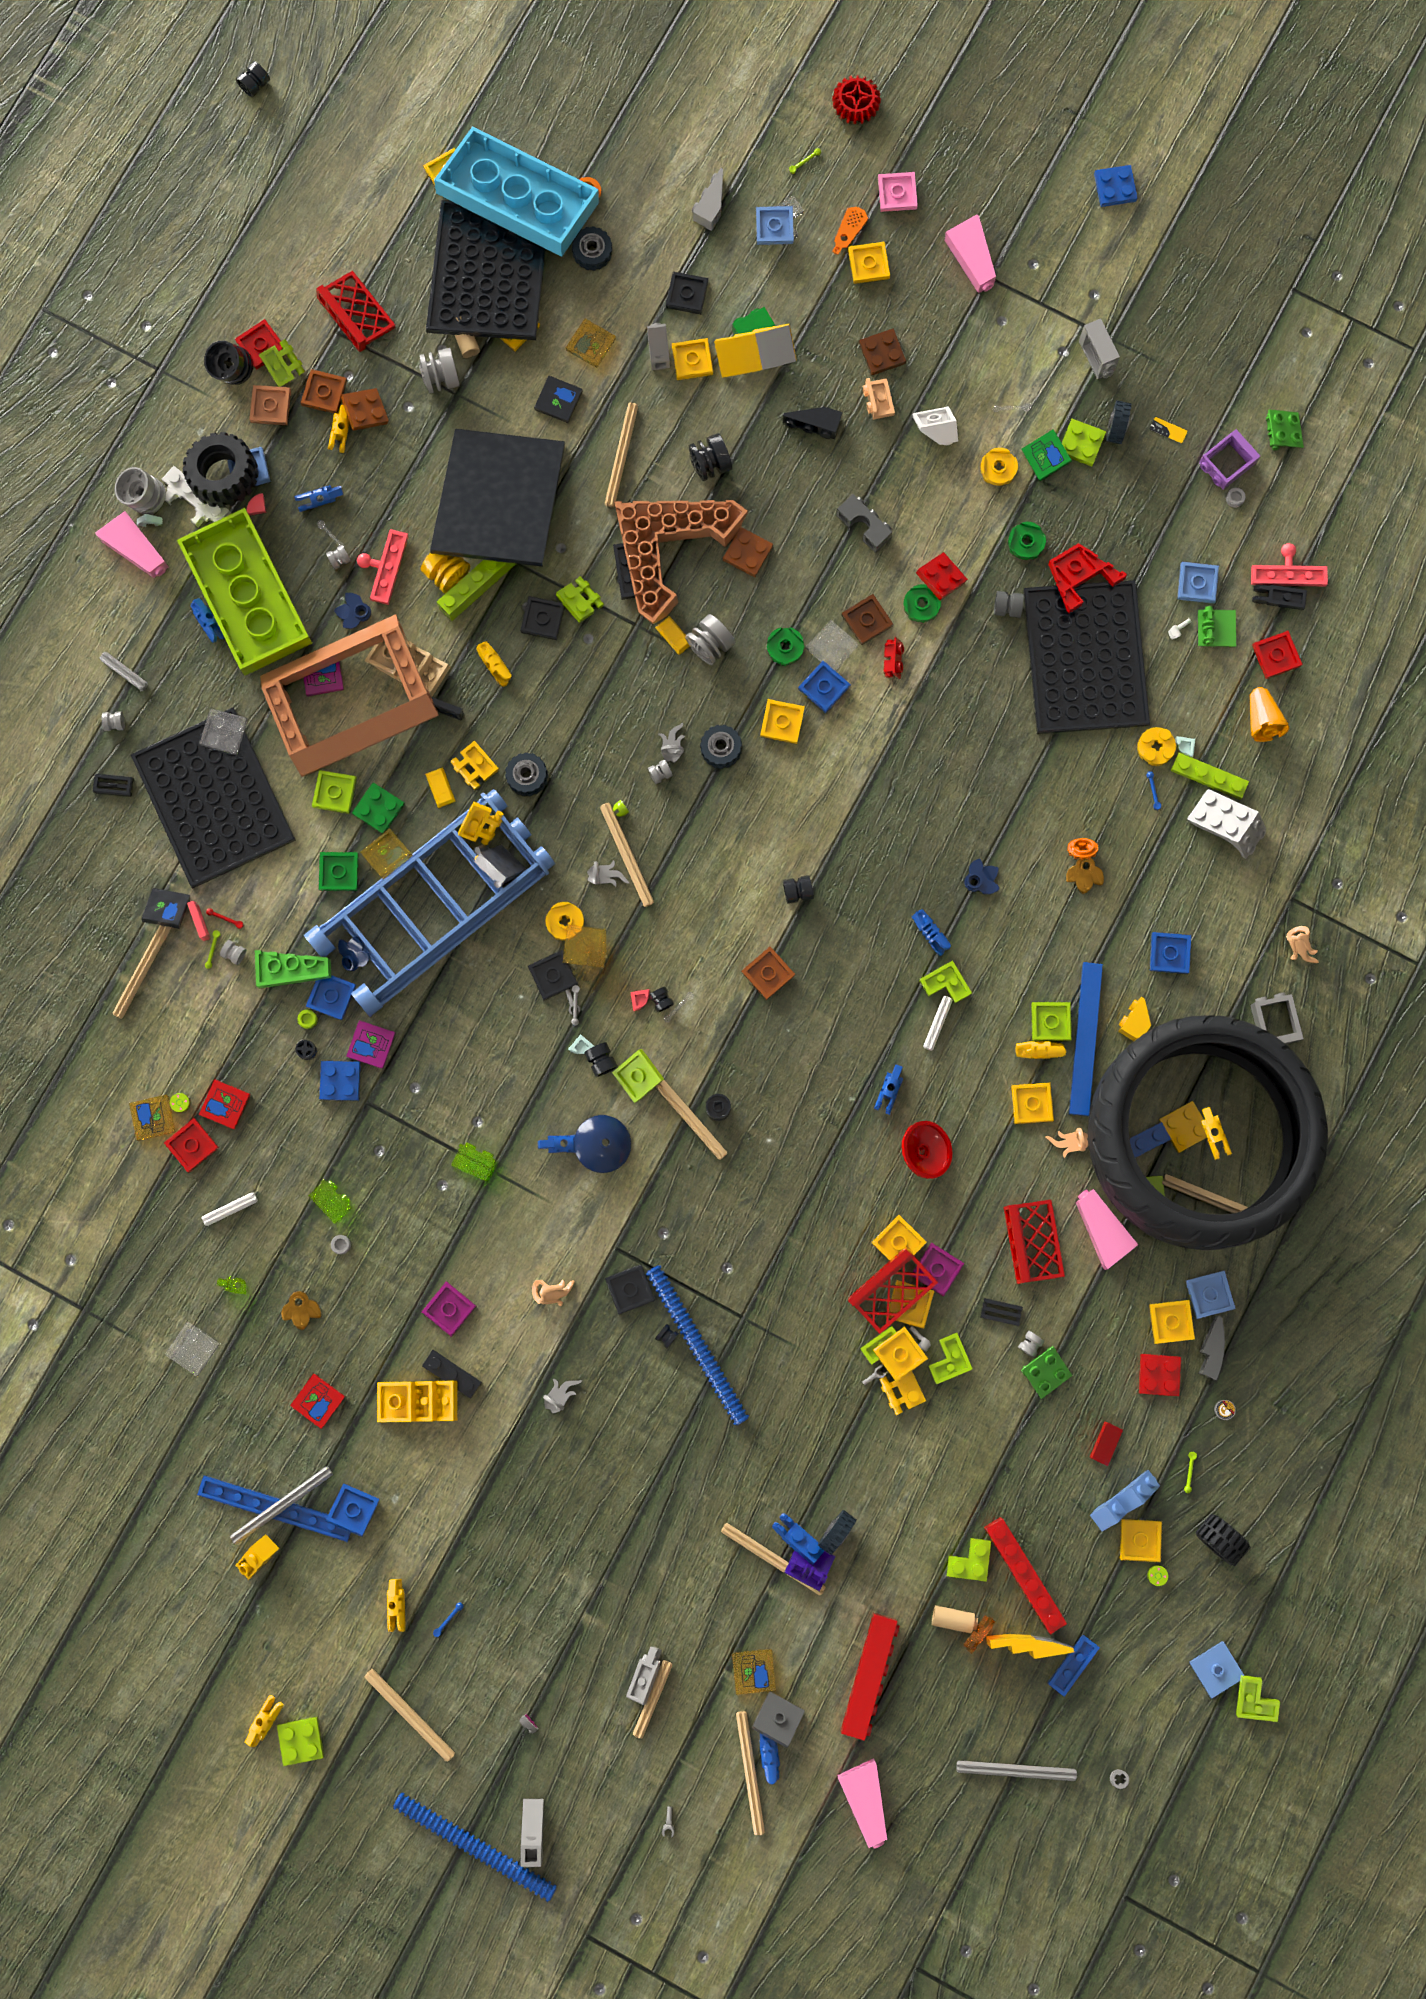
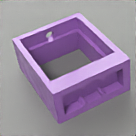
(1241, 446)

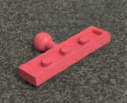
(387, 567)
(1289, 574)

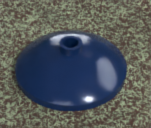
(593, 1153)

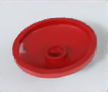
(934, 1149)

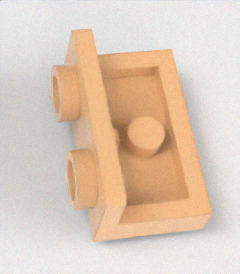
(879, 398)

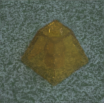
(585, 946)

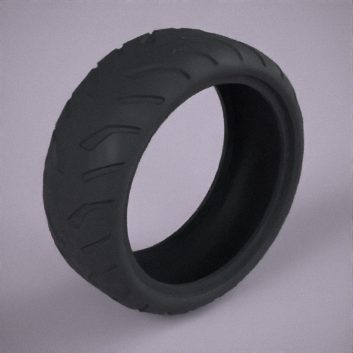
(1280, 1074)

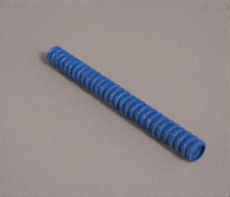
(697, 1345)
(474, 1846)

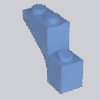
(1125, 1501)

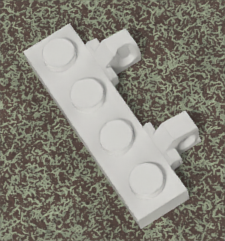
(179, 488)

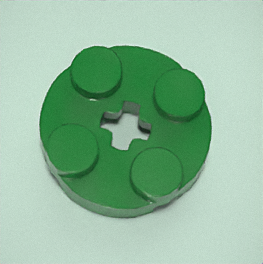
(1024, 551)
(914, 611)
(785, 656)

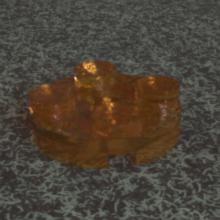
(983, 1628)

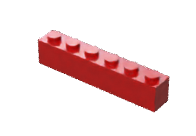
(1025, 1575)
(869, 1676)

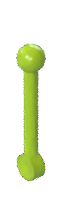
(792, 169)
(216, 934)
(1192, 1455)

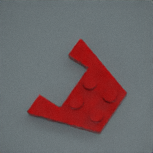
(1077, 567)

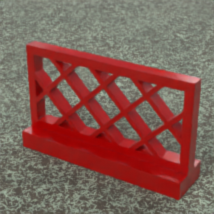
(341, 316)
(1018, 1246)
(880, 1278)

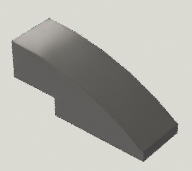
(1213, 1349)

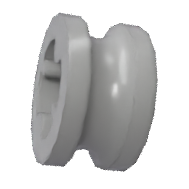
(1119, 1785)

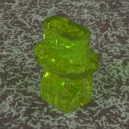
(229, 1285)

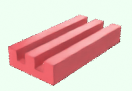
(198, 920)

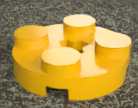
(991, 474)
(1165, 752)
(555, 915)

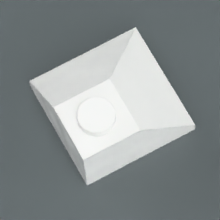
(938, 425)

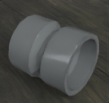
(1008, 604)

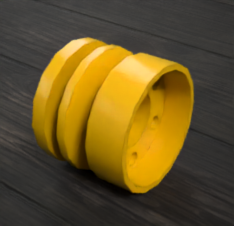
(445, 570)

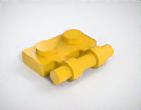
(479, 761)
(475, 820)
(909, 1391)

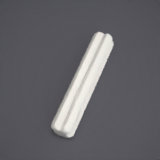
(938, 1023)
(229, 1209)

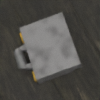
(498, 864)

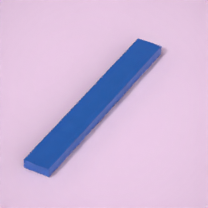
(1085, 1039)
(259, 1502)

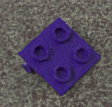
(809, 1574)

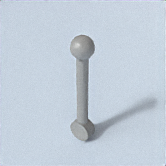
(575, 1021)

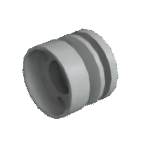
(439, 370)
(140, 491)
(706, 643)

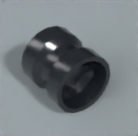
(661, 999)

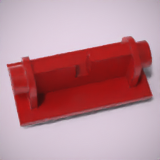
(893, 649)

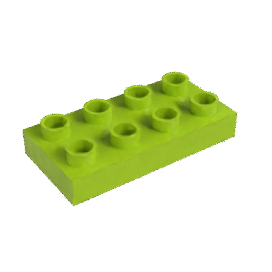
(244, 591)

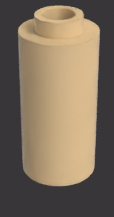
(467, 345)
(954, 1619)

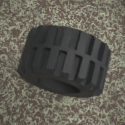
(1223, 1539)

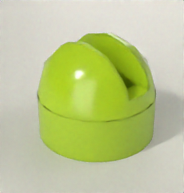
(621, 808)

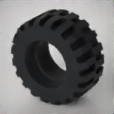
(208, 452)

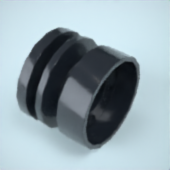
(220, 360)
(709, 457)

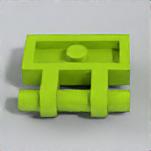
(276, 365)
(576, 603)

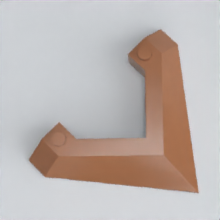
(648, 523)

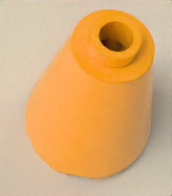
(1266, 716)

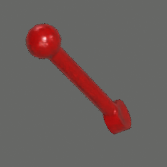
(239, 924)

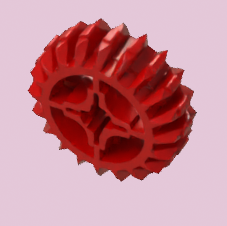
(867, 97)

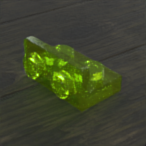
(474, 1162)
(330, 1201)

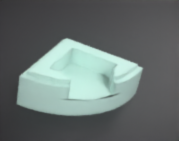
(149, 519)
(1185, 745)
(580, 1045)

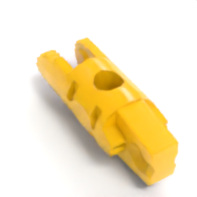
(339, 429)
(494, 663)
(1040, 1050)
(1210, 1123)
(396, 1605)
(263, 1721)

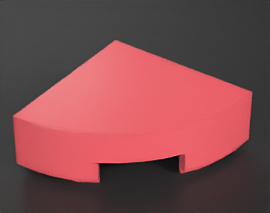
(256, 505)
(639, 999)

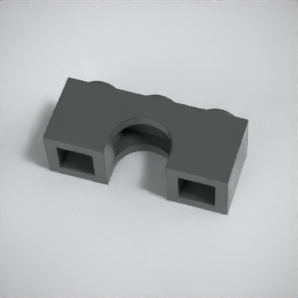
(854, 511)

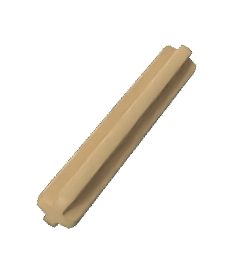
(655, 1693)

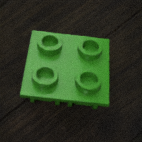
(1284, 429)
(1216, 627)
(1046, 1372)

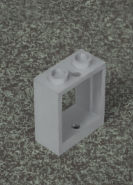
(1099, 349)
(1278, 998)

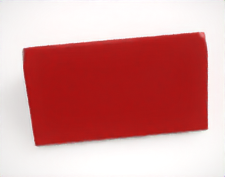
(1106, 1443)

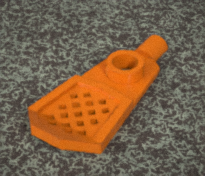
(848, 230)

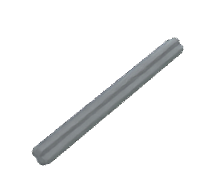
(281, 1505)
(1016, 1770)

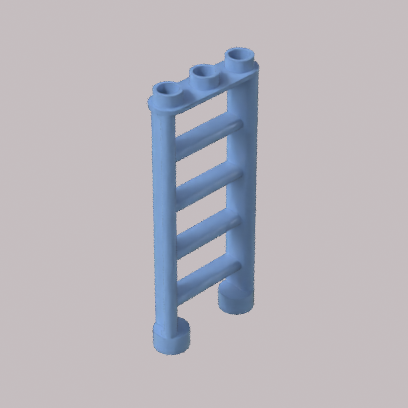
(517, 834)

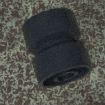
(252, 79)
(798, 889)
(601, 1060)
(718, 1107)

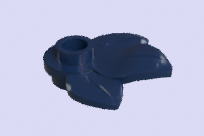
(350, 611)
(984, 876)
(353, 954)

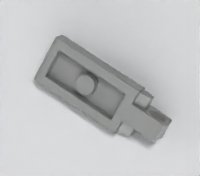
(644, 1676)

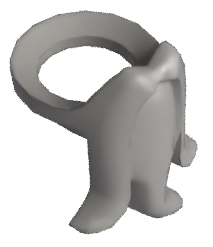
(671, 748)
(602, 874)
(557, 1398)

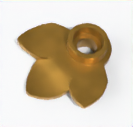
(1085, 877)
(302, 1312)

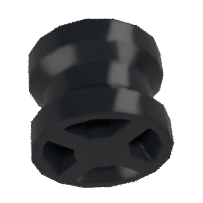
(302, 1049)
(666, 1336)

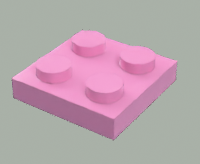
(897, 191)

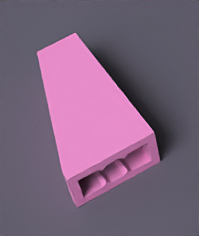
(972, 253)
(128, 541)
(1105, 1230)
(865, 1800)

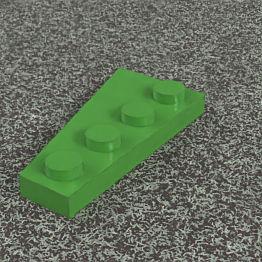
(284, 969)

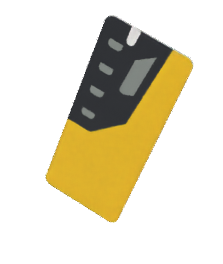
(1168, 430)

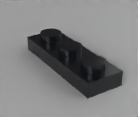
(624, 577)
(450, 1371)

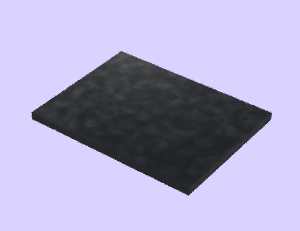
(484, 278)
(498, 497)
(1087, 660)
(212, 803)

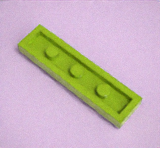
(1209, 776)

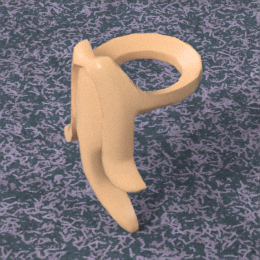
(1300, 944)
(1073, 1141)
(551, 1293)

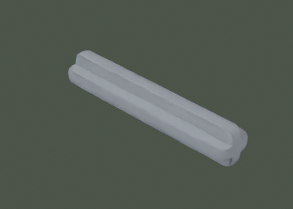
(123, 671)

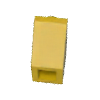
(1137, 1021)
(257, 1556)

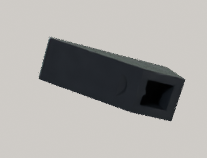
(816, 420)

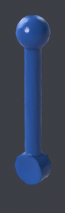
(1157, 805)
(437, 1632)

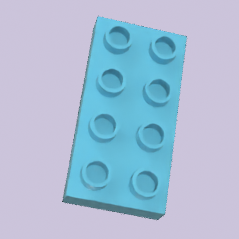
(516, 191)

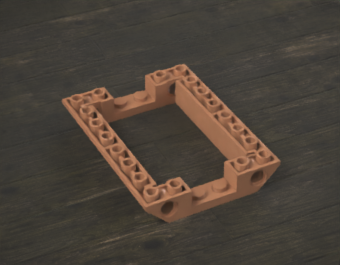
(366, 734)

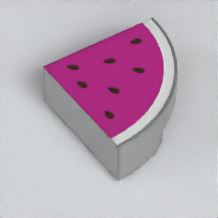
(526, 1721)

